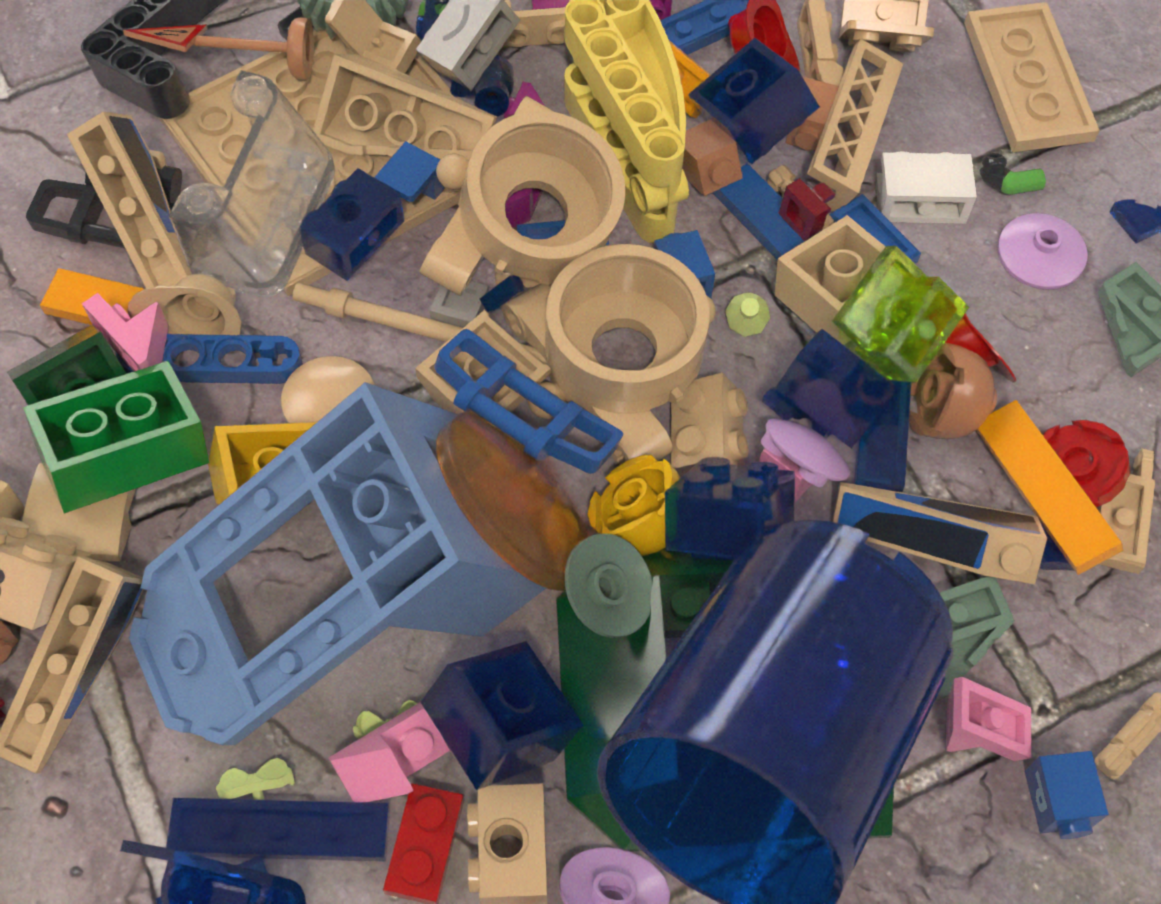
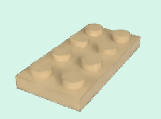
(1031, 77)

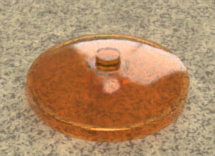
(510, 499)

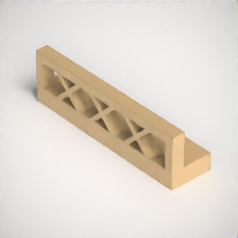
(865, 122)

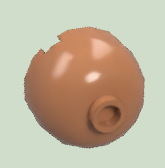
(953, 399)

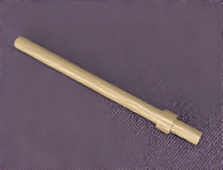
(341, 304)

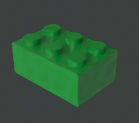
(117, 436)

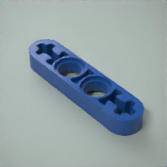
(214, 347)

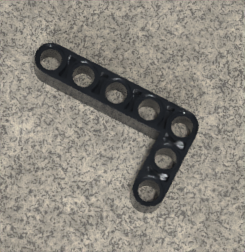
(135, 66)

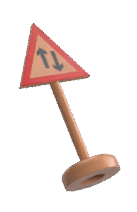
(298, 45)

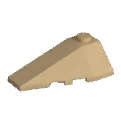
(379, 108)

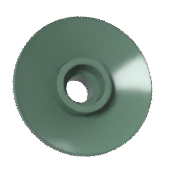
(624, 583)

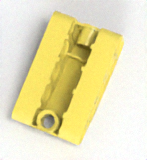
(634, 98)

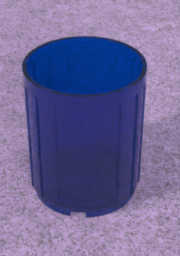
(781, 718)

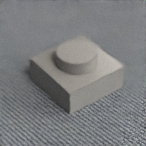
(458, 309)

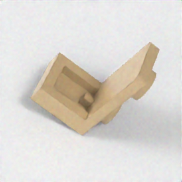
(537, 27)
(370, 36)

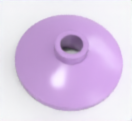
(1037, 263)
(612, 877)

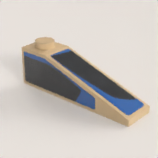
(131, 195)
(946, 531)
(68, 659)

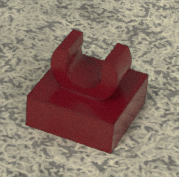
(806, 208)

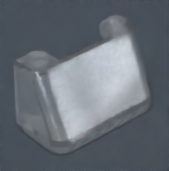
(251, 224)

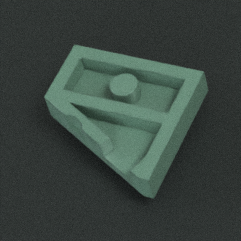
(1134, 316)

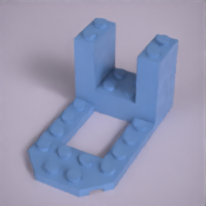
(397, 529)

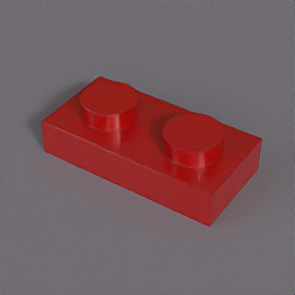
(424, 844)

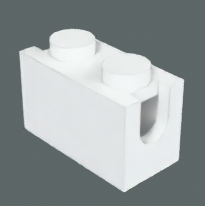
(926, 187)

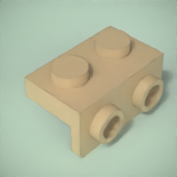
(708, 423)

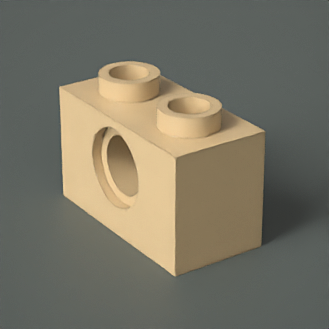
(514, 812)

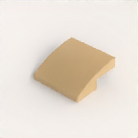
(96, 528)

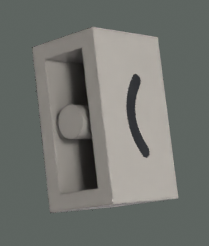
(467, 38)

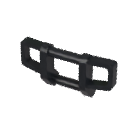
(82, 224)

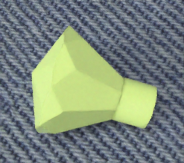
(747, 314)

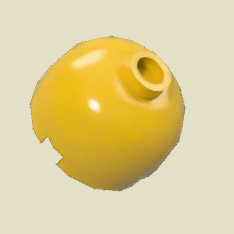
(635, 503)

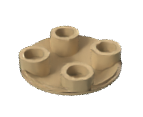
(320, 387)

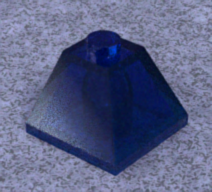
(836, 388)

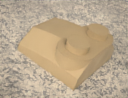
(501, 341)

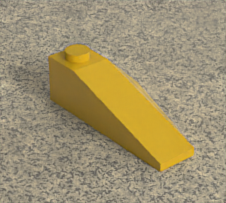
(244, 450)

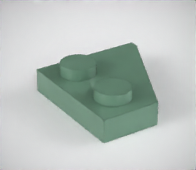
(978, 619)

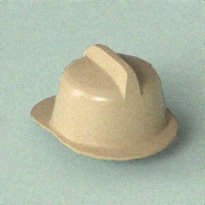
(192, 306)

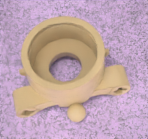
(518, 153)
(608, 291)

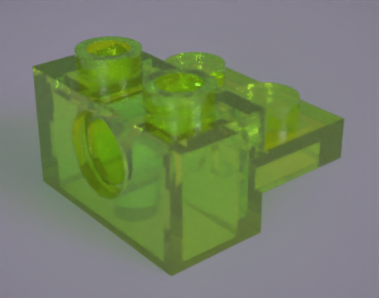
(899, 316)

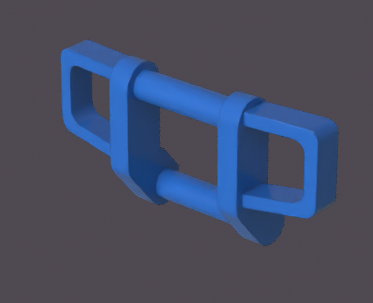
(539, 443)

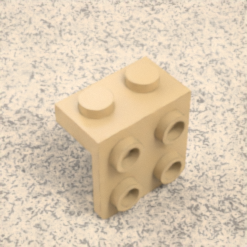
(886, 21)

